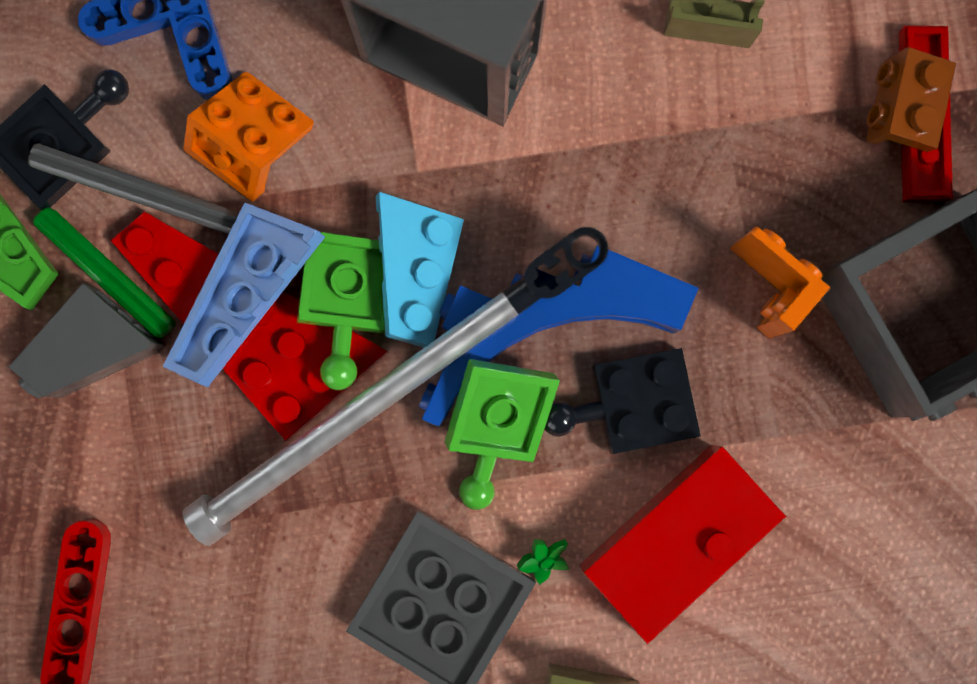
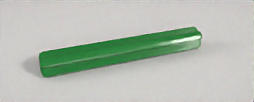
(104, 272)

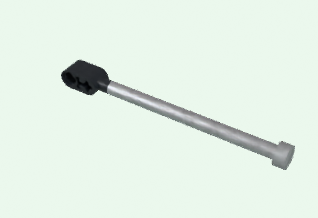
(210, 518)

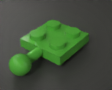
(343, 292)
(500, 416)

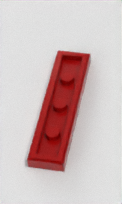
(928, 174)

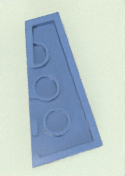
(241, 287)

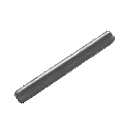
(132, 188)

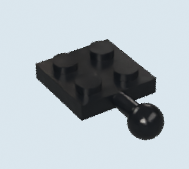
(51, 123)
(640, 400)

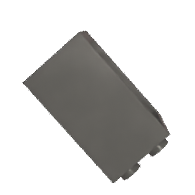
(453, 48)
(870, 336)

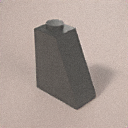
(82, 345)

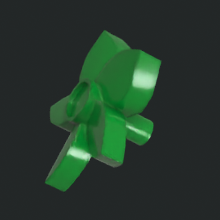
(543, 559)

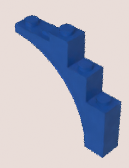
(613, 291)

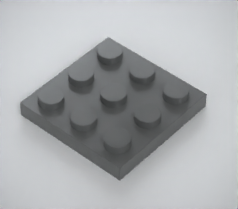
(441, 604)

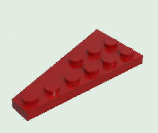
(278, 359)

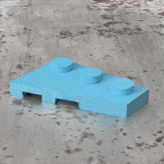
(417, 265)

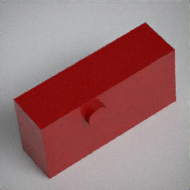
(681, 542)

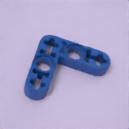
(181, 18)

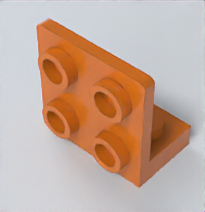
(244, 133)
(796, 280)

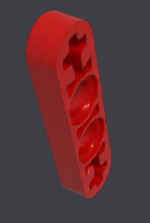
(67, 606)

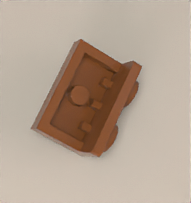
(911, 100)

